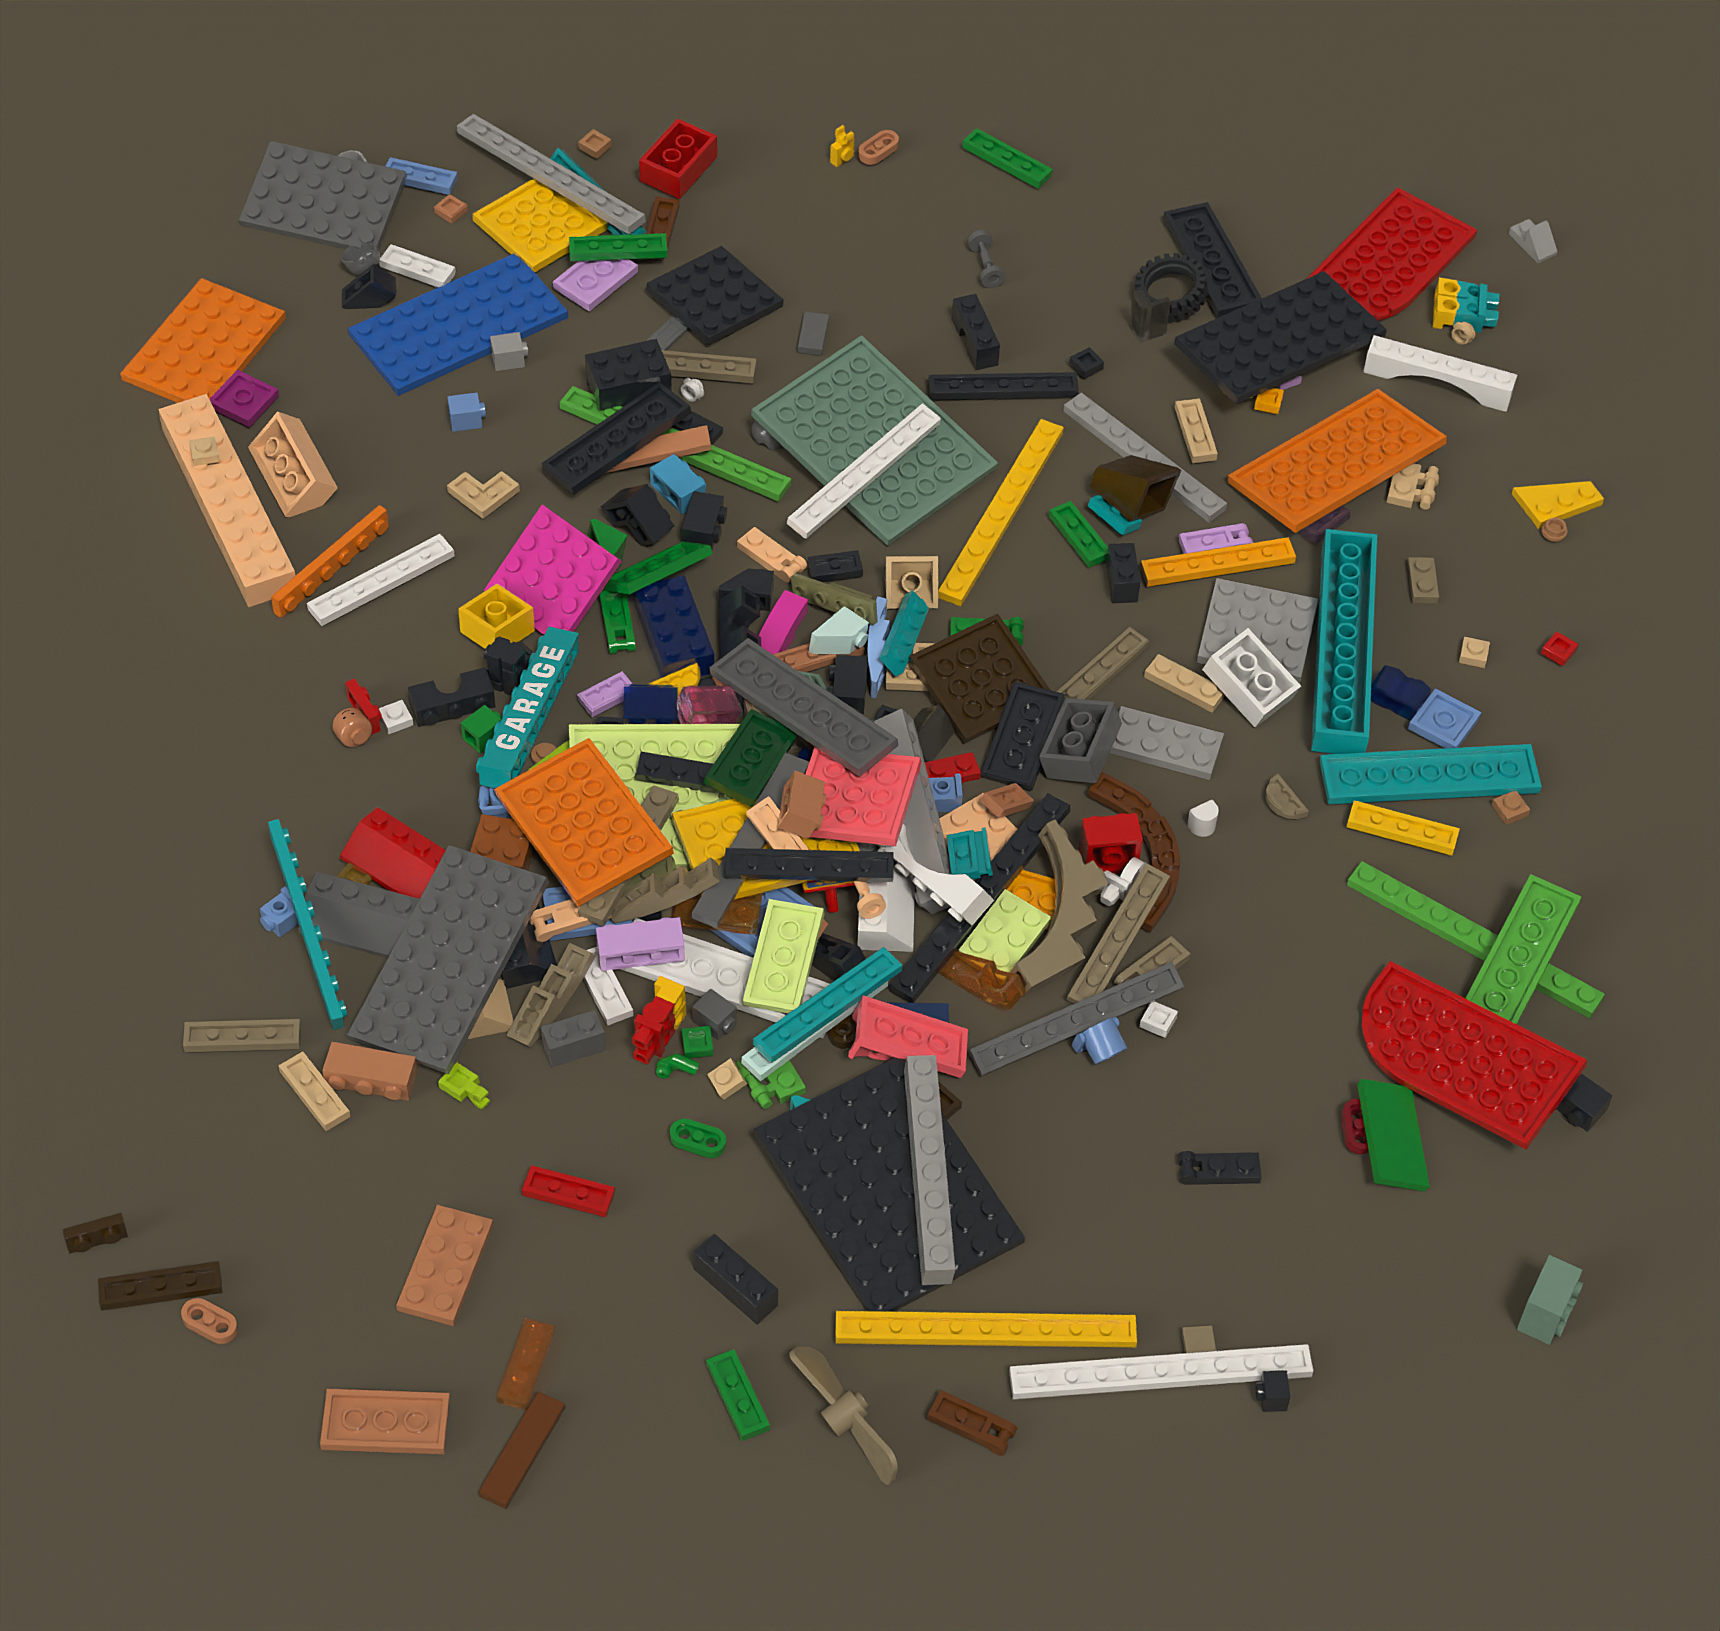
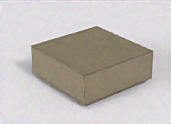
(1198, 1339)

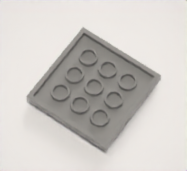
(1274, 616)

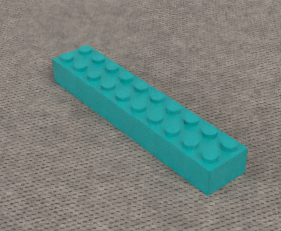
(1344, 643)

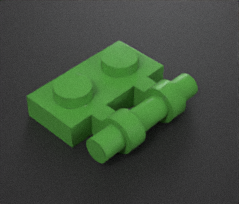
(781, 1083)

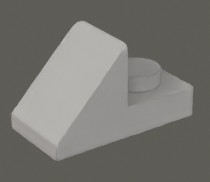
(1535, 239)

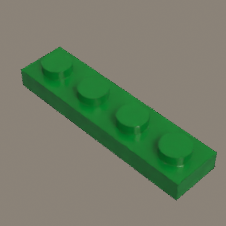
(1007, 158)
(618, 247)

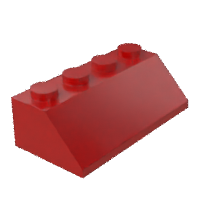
(393, 853)

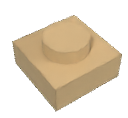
(204, 451)
(1474, 652)
(727, 1079)

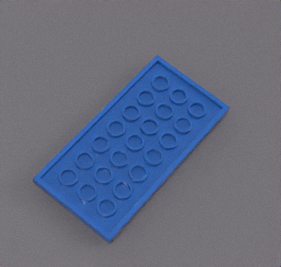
(456, 323)

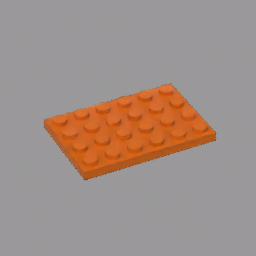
(203, 343)
(584, 821)

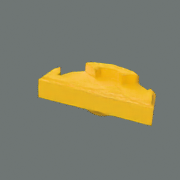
(685, 677)

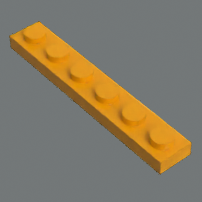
(1217, 562)

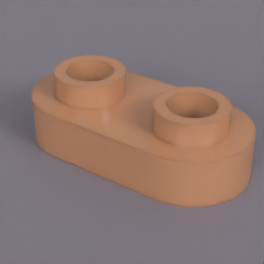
(878, 147)
(211, 1322)

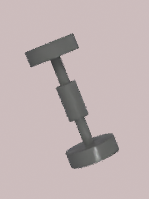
(980, 242)

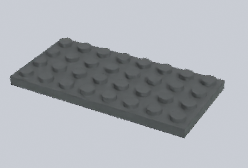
(448, 958)

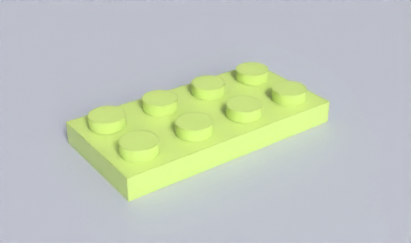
(783, 956)

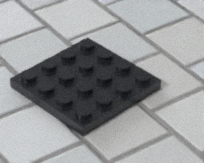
(714, 295)

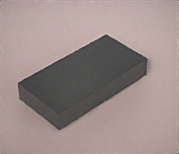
(813, 333)

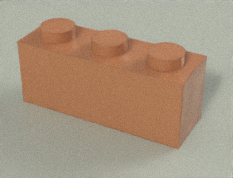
(370, 1071)

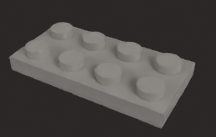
(1167, 743)

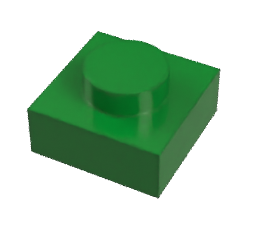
(697, 1042)

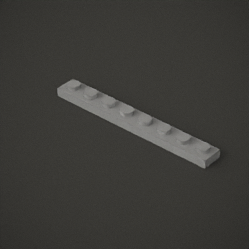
(1128, 443)

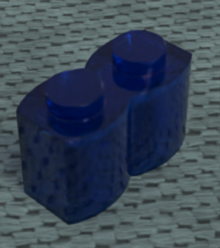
(1398, 692)

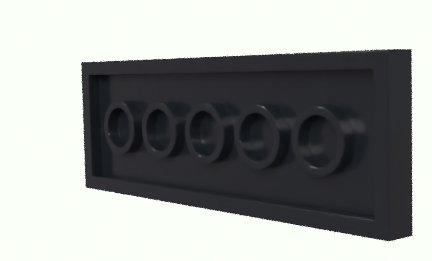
(1203, 238)
(616, 438)

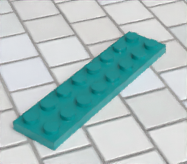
(1429, 774)

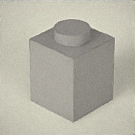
(508, 351)

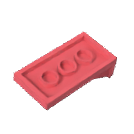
(907, 1033)

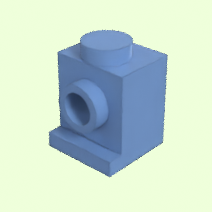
(947, 792)
(279, 914)

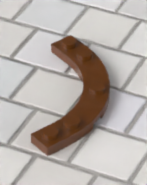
(1154, 830)

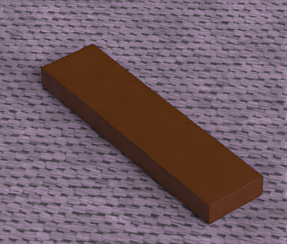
(522, 1450)

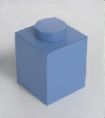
(466, 411)

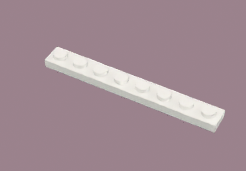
(863, 471)

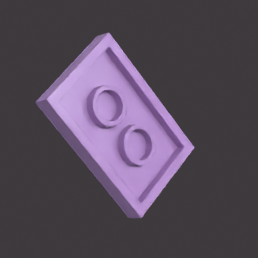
(594, 280)

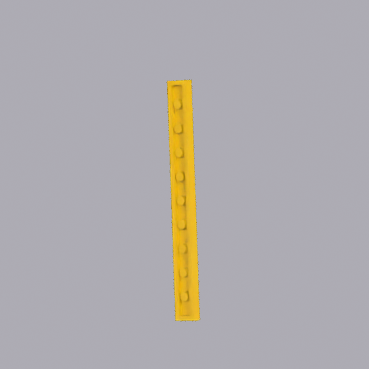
(1000, 513)
(985, 1329)

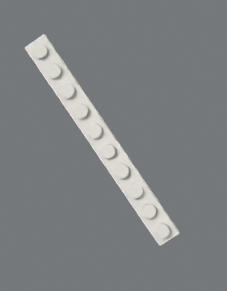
(1157, 1371)

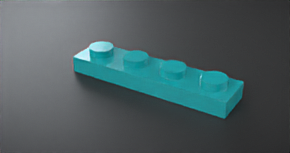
(904, 633)

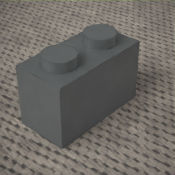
(573, 1038)

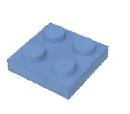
(1444, 720)

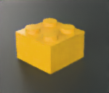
(496, 615)

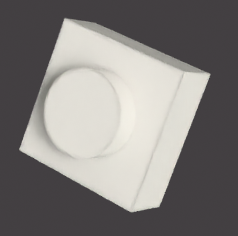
(396, 717)
(1158, 1019)

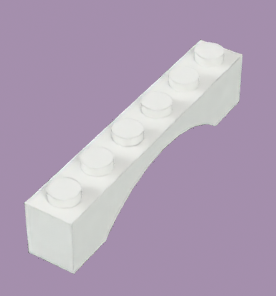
(1485, 384)
(957, 891)

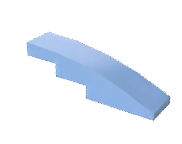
(876, 640)

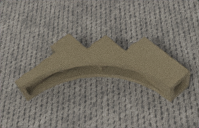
(1071, 916)

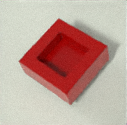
(1559, 648)

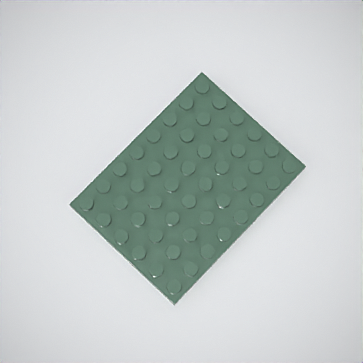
(848, 407)

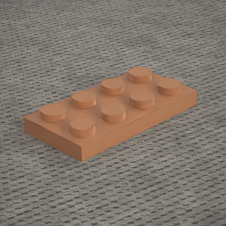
(445, 1265)
(385, 1421)

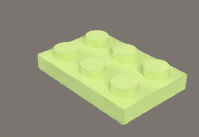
(1006, 931)

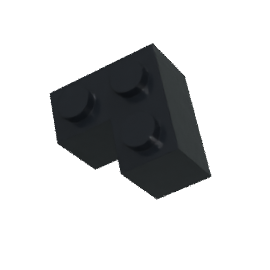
(640, 512)

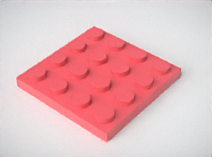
(865, 806)

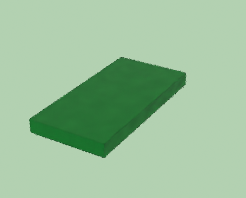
(657, 567)
(1393, 1135)

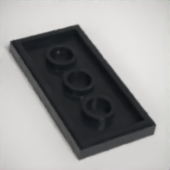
(1022, 735)

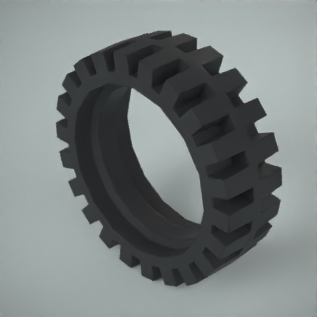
(1176, 265)

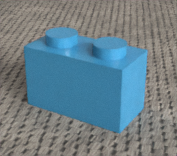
(676, 482)

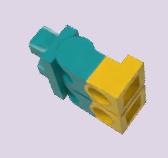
(1465, 302)

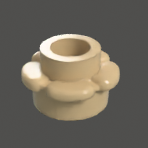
(1463, 333)

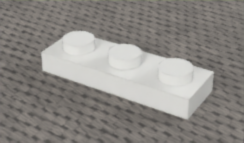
(417, 266)
(607, 992)

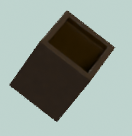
(1136, 485)

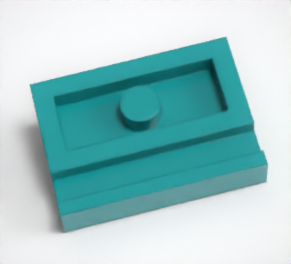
(969, 853)

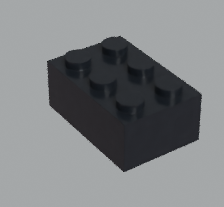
(626, 372)

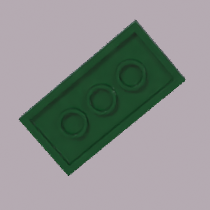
(750, 758)

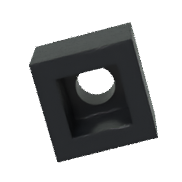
(1273, 1391)

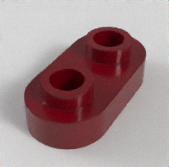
(1354, 1128)

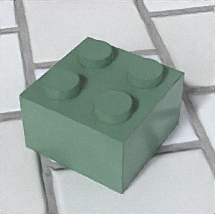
(1551, 1300)

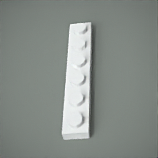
(380, 579)

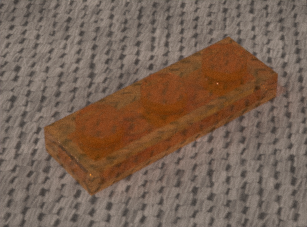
(525, 1364)

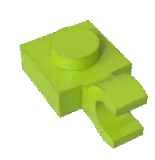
(464, 1083)

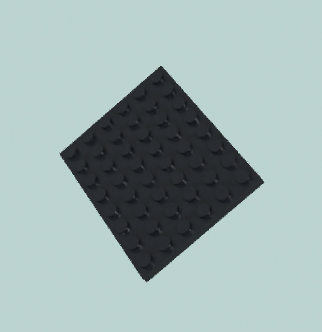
(854, 1182)

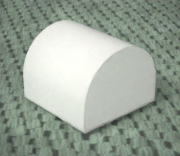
(1203, 819)

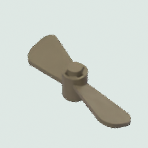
(846, 1411)

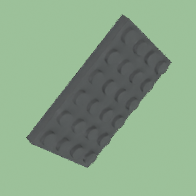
(322, 197)

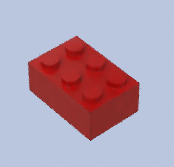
(678, 158)

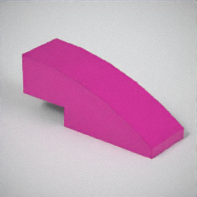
(782, 622)

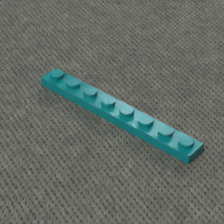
(311, 934)

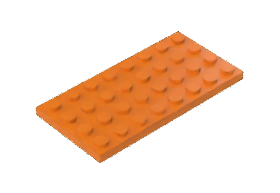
(1336, 460)

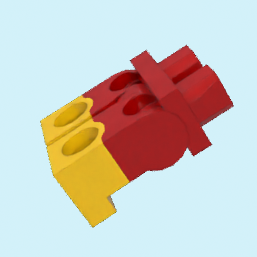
(659, 1020)

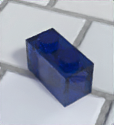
(650, 702)

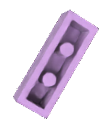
(640, 944)

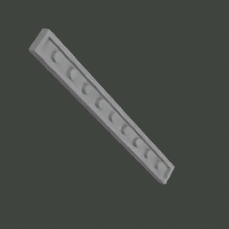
(551, 174)

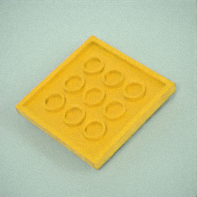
(537, 223)

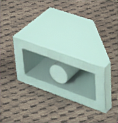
(840, 634)

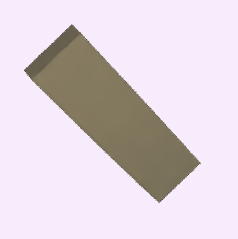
(656, 894)
(551, 997)

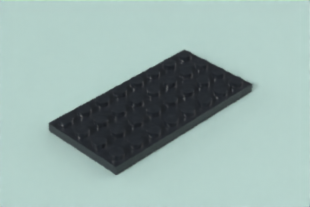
(1279, 337)

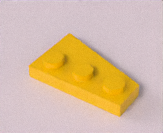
(1557, 500)

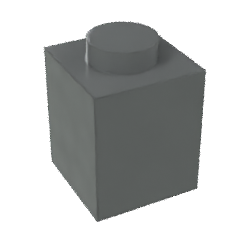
(715, 1012)

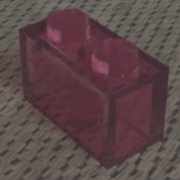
(708, 705)

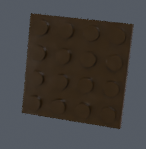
(975, 675)

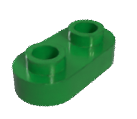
(699, 1137)

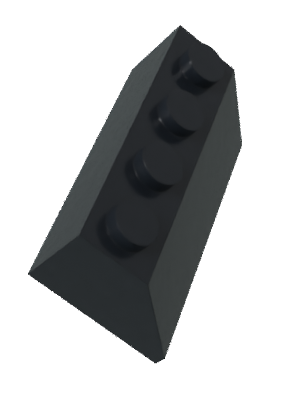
(529, 959)

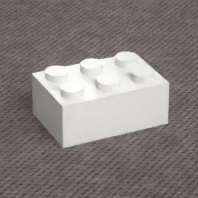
(1251, 677)

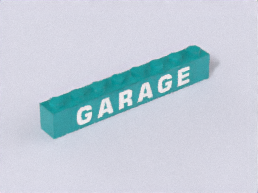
(528, 707)

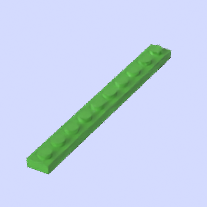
(714, 461)
(1465, 934)

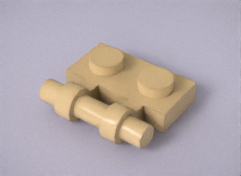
(1404, 484)

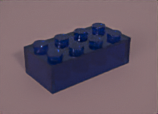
(673, 626)

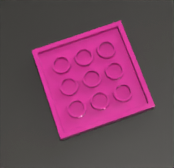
(555, 571)

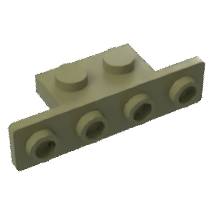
(835, 596)

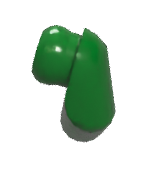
(674, 1062)

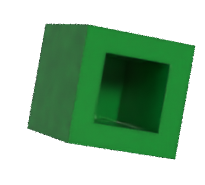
(480, 728)

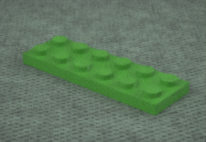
(1524, 948)

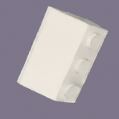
(896, 924)

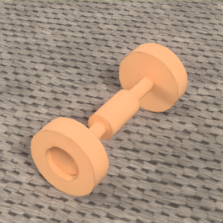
(871, 904)

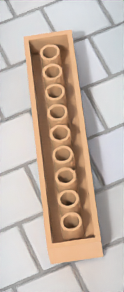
(228, 501)

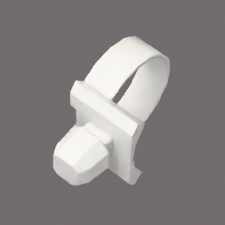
(1120, 886)

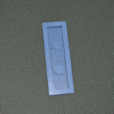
(425, 176)

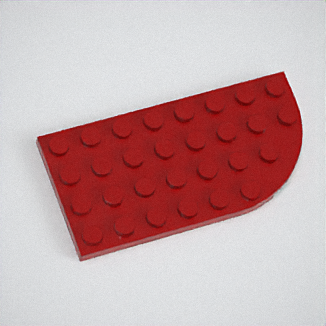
(1396, 253)
(1465, 1055)

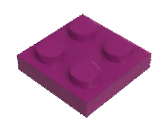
(243, 398)

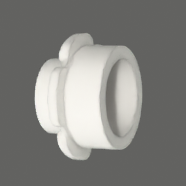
(692, 389)

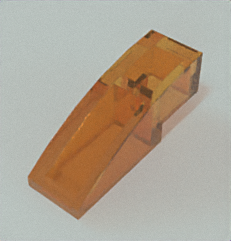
(983, 979)

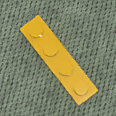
(1403, 827)

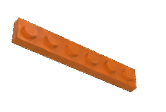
(330, 561)

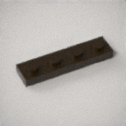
(160, 1285)

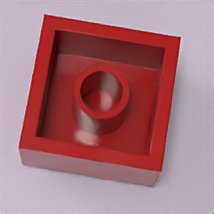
(1110, 841)

